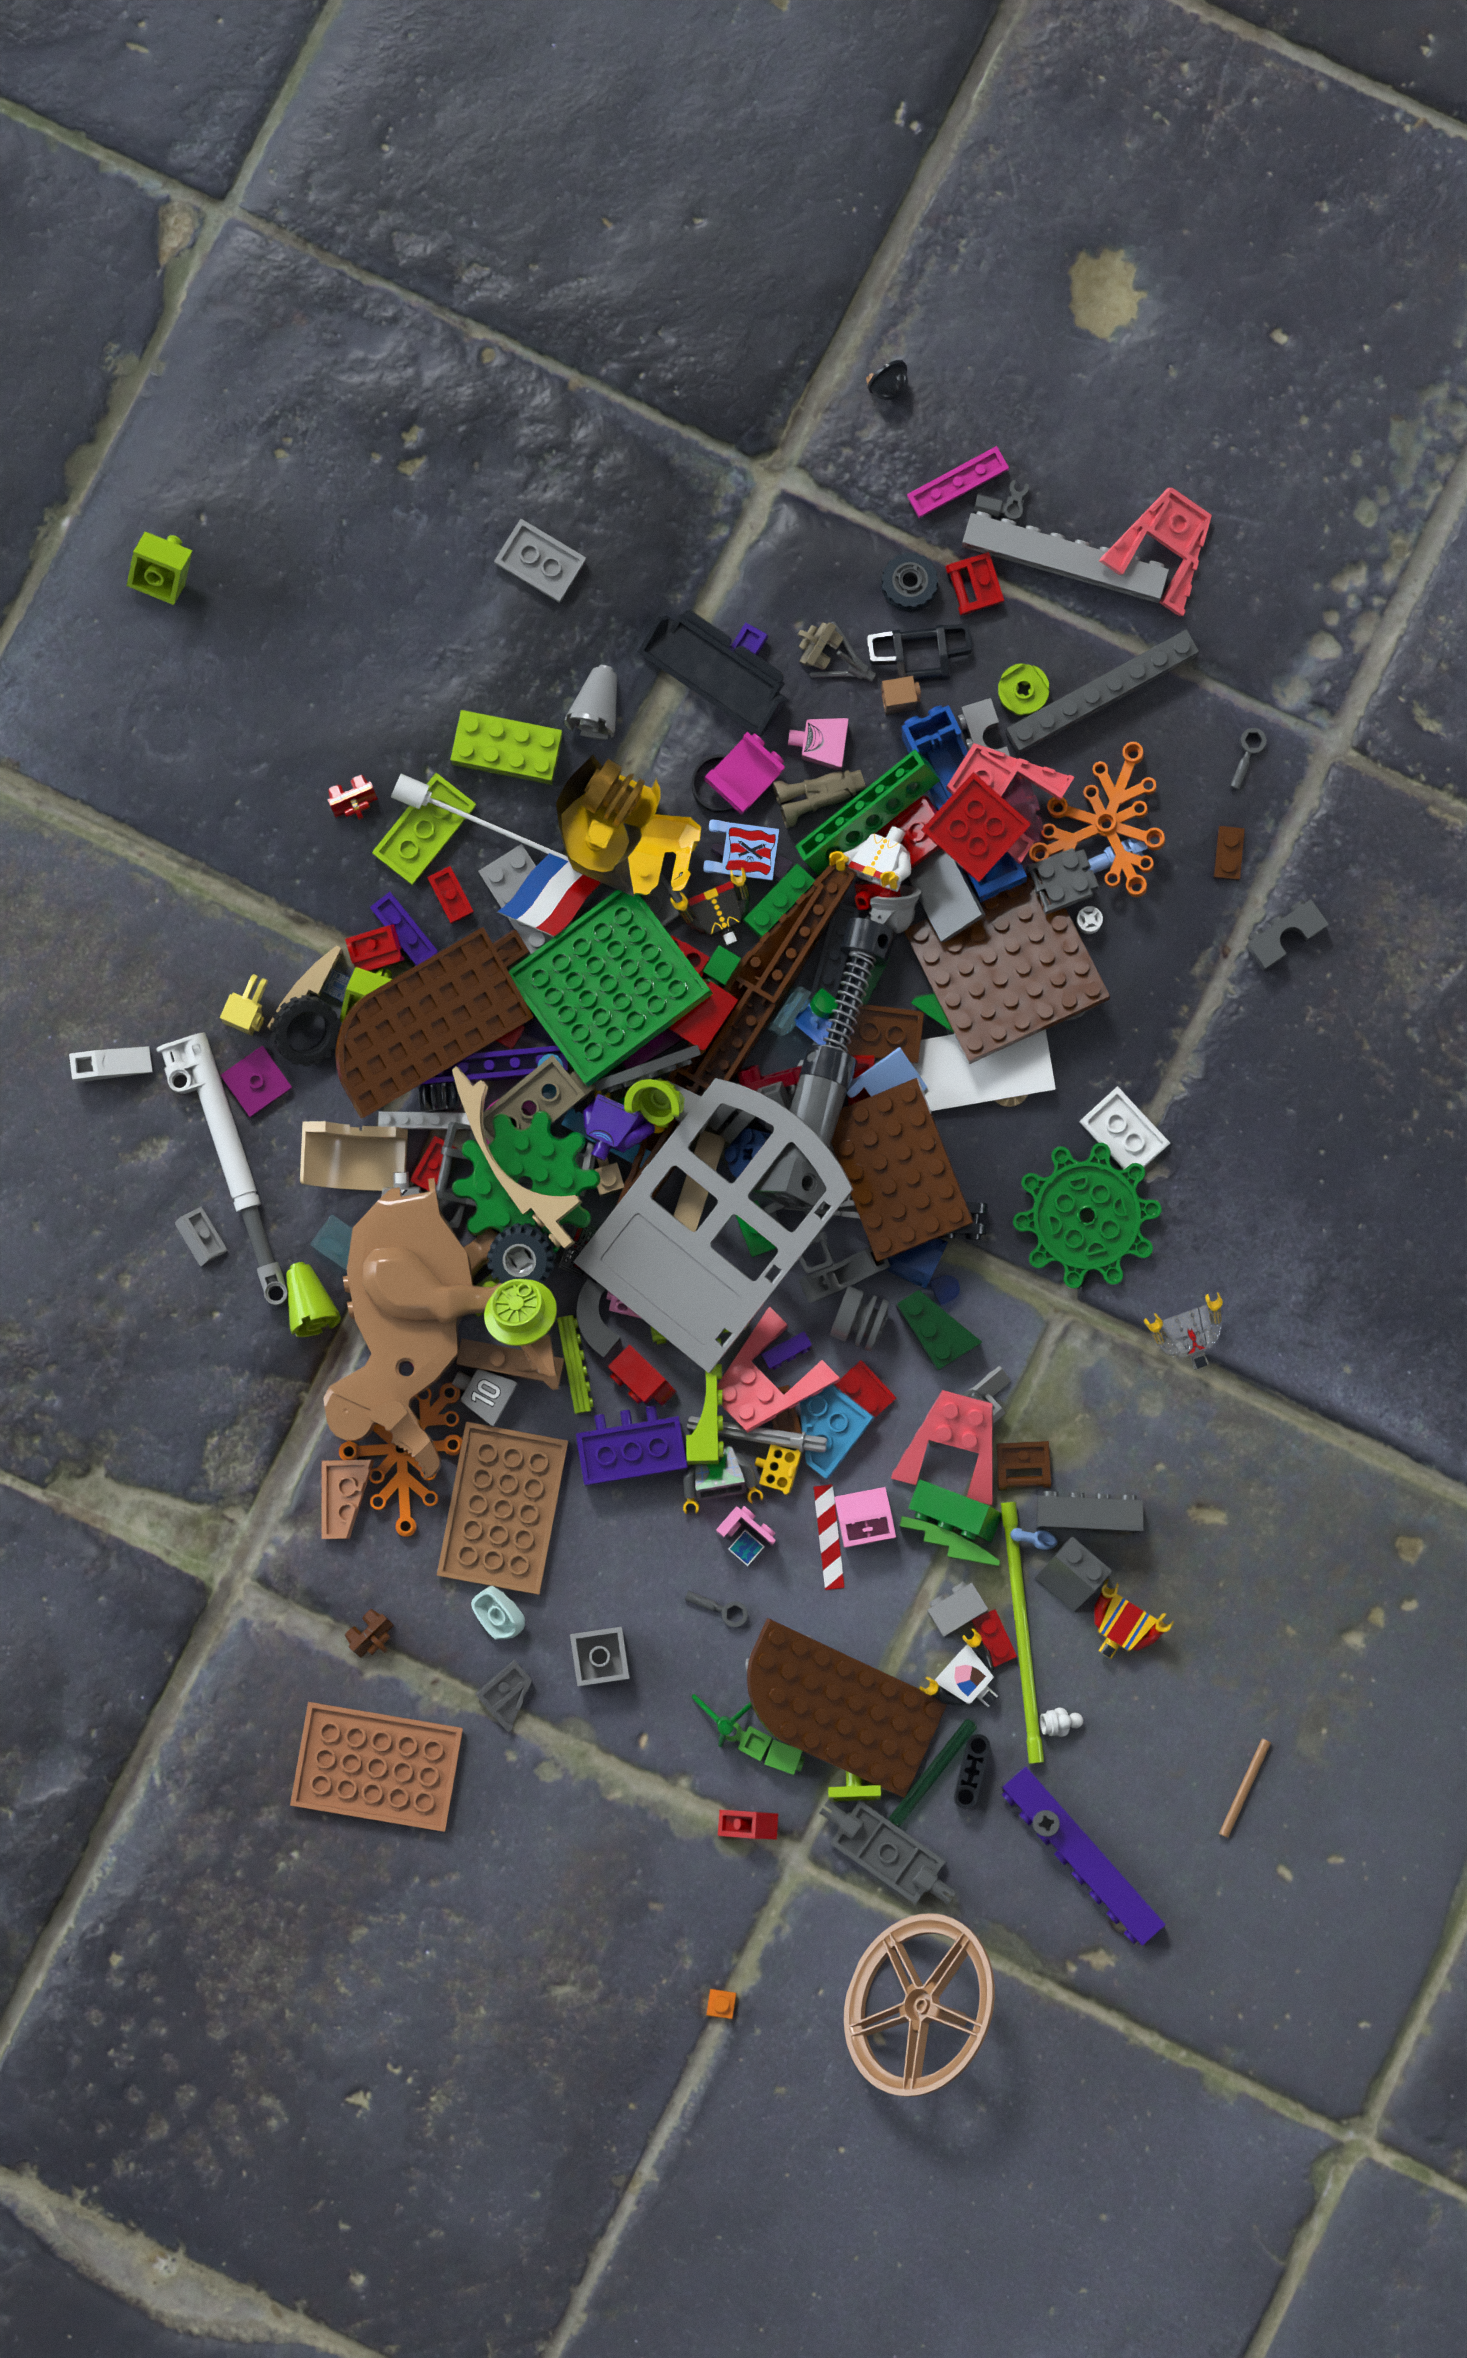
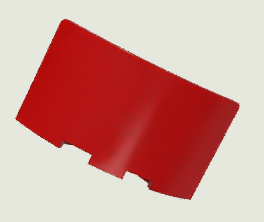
(705, 1019)

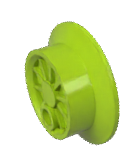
(520, 1312)

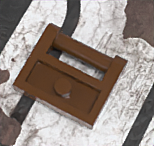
(1023, 1456)

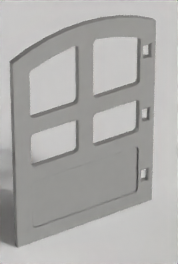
(674, 1273)

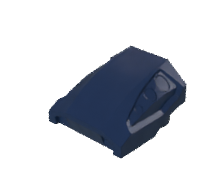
(918, 1263)

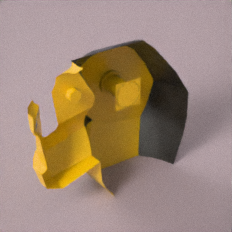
(628, 854)

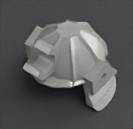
(895, 912)

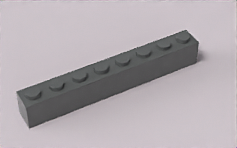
(1102, 692)

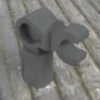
(1011, 510)

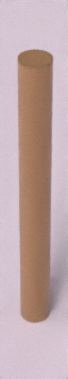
(1245, 1788)

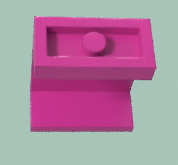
(745, 772)

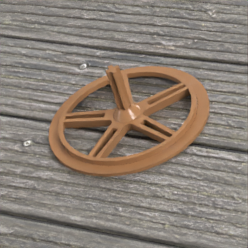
(919, 2006)

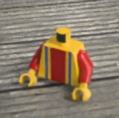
(1125, 1623)

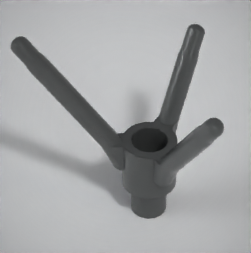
(855, 668)

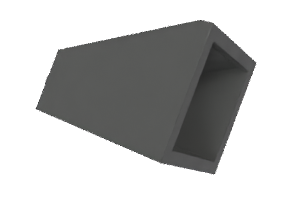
(1073, 1574)

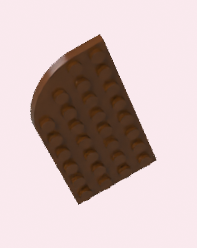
(426, 1022)
(840, 1708)

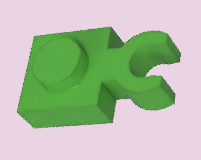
(752, 1741)

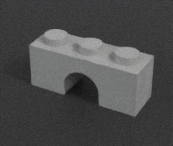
(977, 720)

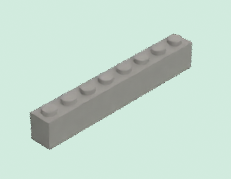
(1062, 556)

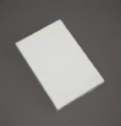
(1124, 1130)

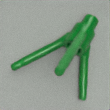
(724, 1723)

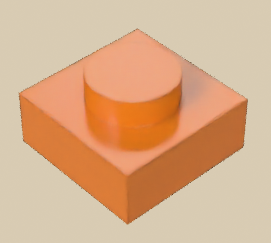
(721, 2003)

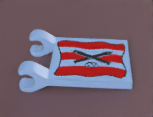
(745, 848)

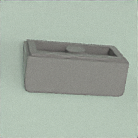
(200, 1236)

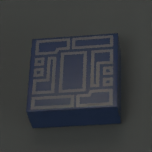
(336, 985)

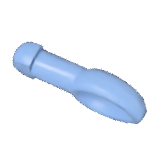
(1041, 1539)

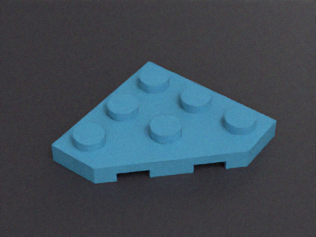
(838, 1420)

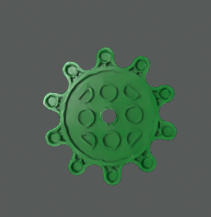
(519, 1154)
(1115, 1208)

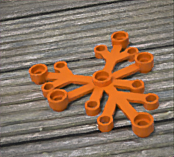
(1117, 796)
(403, 1479)

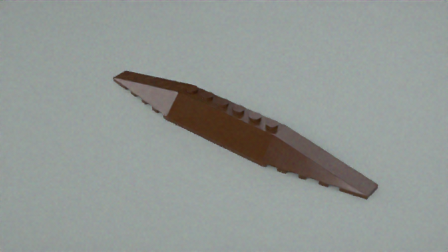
(760, 987)

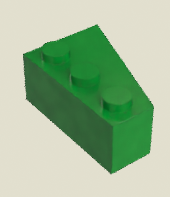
(954, 1511)

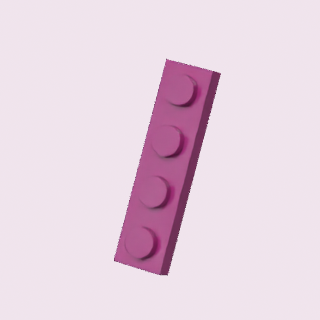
(957, 482)

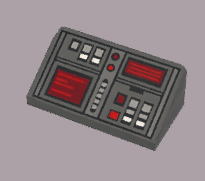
(581, 1237)

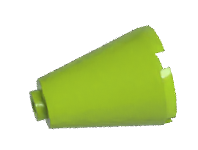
(308, 1302)

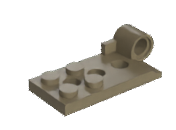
(569, 1093)

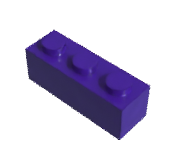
(787, 1351)

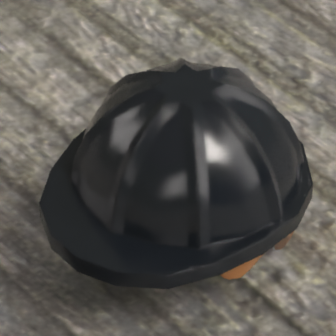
(889, 380)

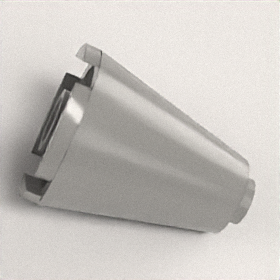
(595, 705)

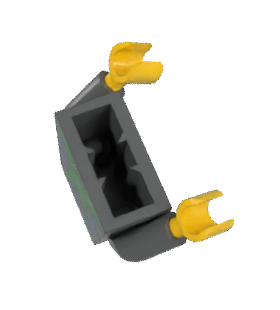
(719, 1480)

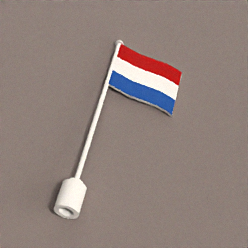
(549, 892)

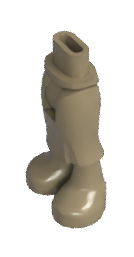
(818, 793)

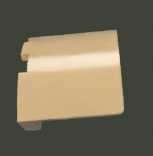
(350, 1158)

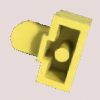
(245, 1013)

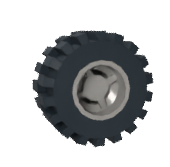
(521, 1254)

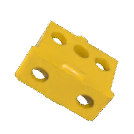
(785, 1473)

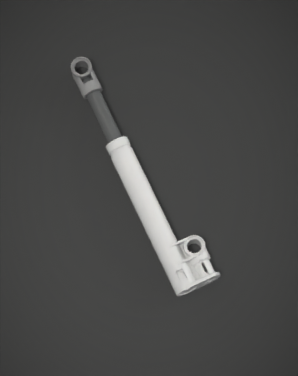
(196, 1062)

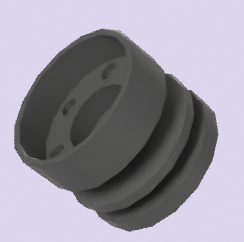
(859, 1318)

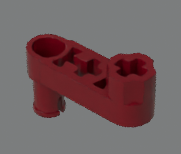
(752, 1078)

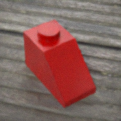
(748, 1824)

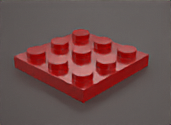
(976, 827)

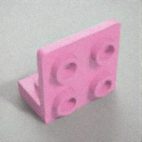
(731, 1524)

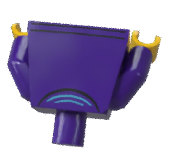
(613, 1127)

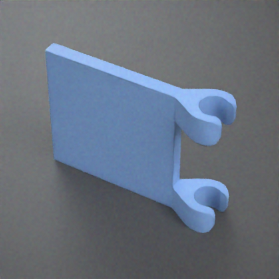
(885, 1075)

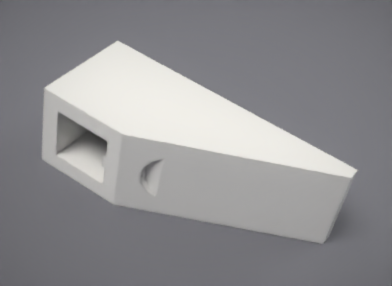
(110, 1063)

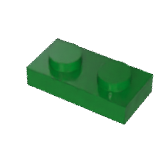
(755, 1241)

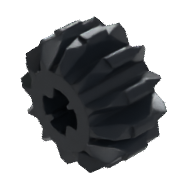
(439, 1097)

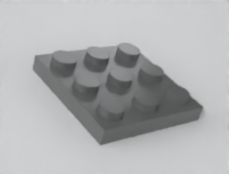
(648, 1070)

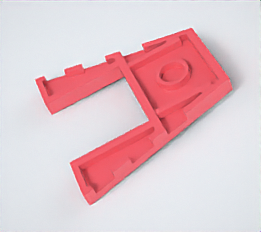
(1177, 526)
(998, 771)
(750, 1395)
(960, 1424)

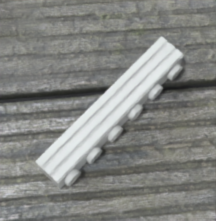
(421, 1120)

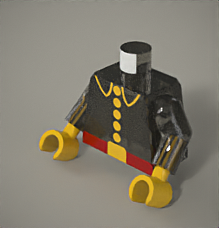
(717, 909)

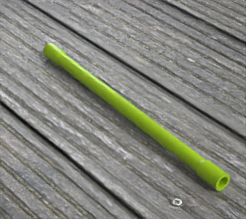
(1033, 1741)

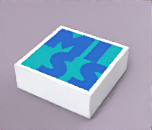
(746, 1547)

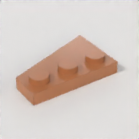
(342, 1494)

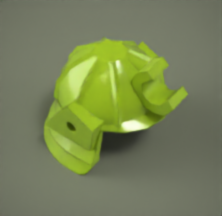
(656, 1100)

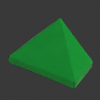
(929, 1004)

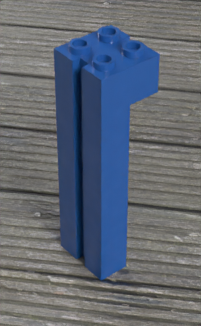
(942, 745)

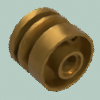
(610, 791)

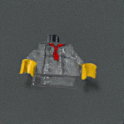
(1189, 1332)

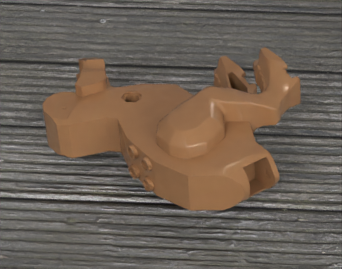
(408, 1297)

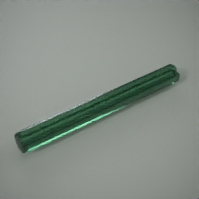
(932, 1772)

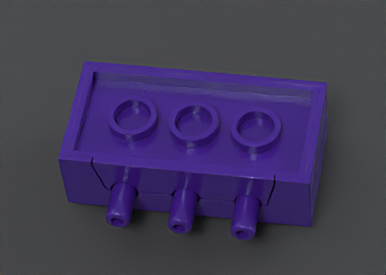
(631, 1448)

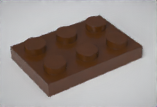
(884, 1030)

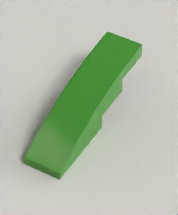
(957, 1545)

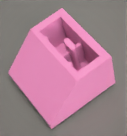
(864, 1517)

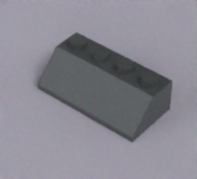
(1089, 1513)

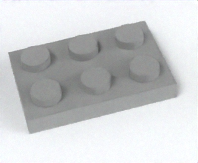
(540, 560)

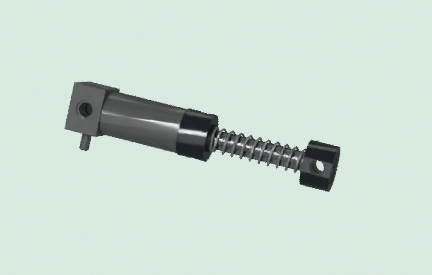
(827, 1071)

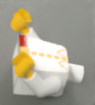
(877, 859)

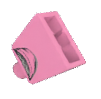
(822, 741)

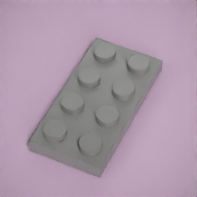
(504, 880)

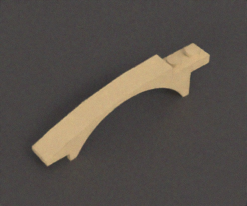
(547, 1209)

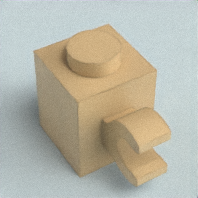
(610, 1176)

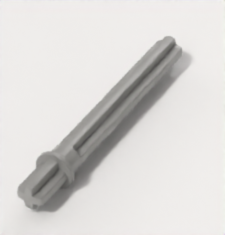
(768, 1436)

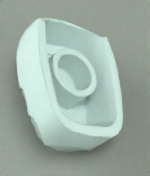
(498, 1614)

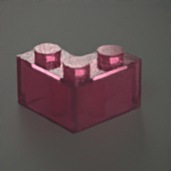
(1022, 799)

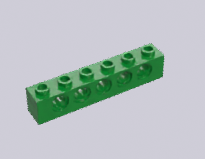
(869, 811)

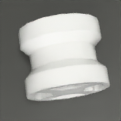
(1092, 916)

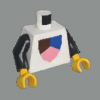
(965, 1676)

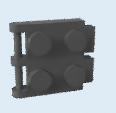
(1063, 879)

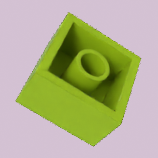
(159, 567)
(360, 984)

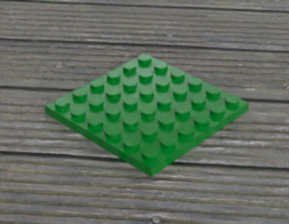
(609, 984)

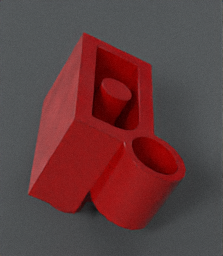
(640, 1377)

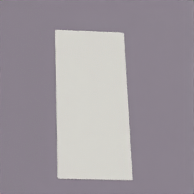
(1004, 1074)

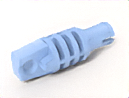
(1106, 859)

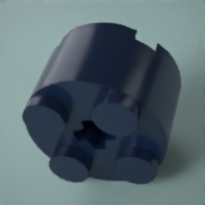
(744, 1149)

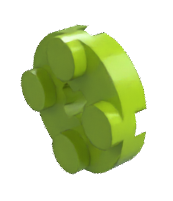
(1027, 675)

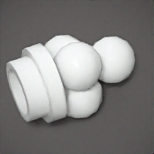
(1059, 1722)

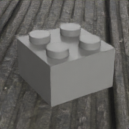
(599, 1656)

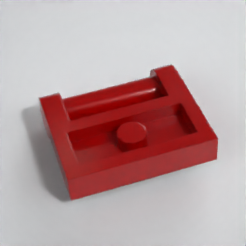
(983, 582)

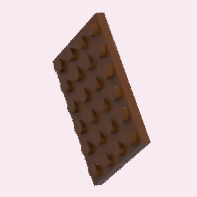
(899, 1170)

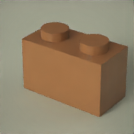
(900, 695)

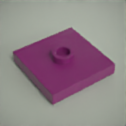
(256, 1081)

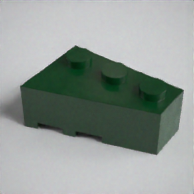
(936, 1330)

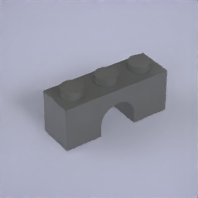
(1303, 919)

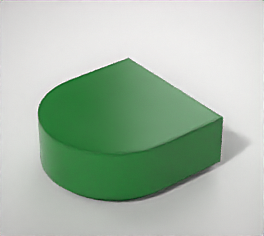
(823, 1004)

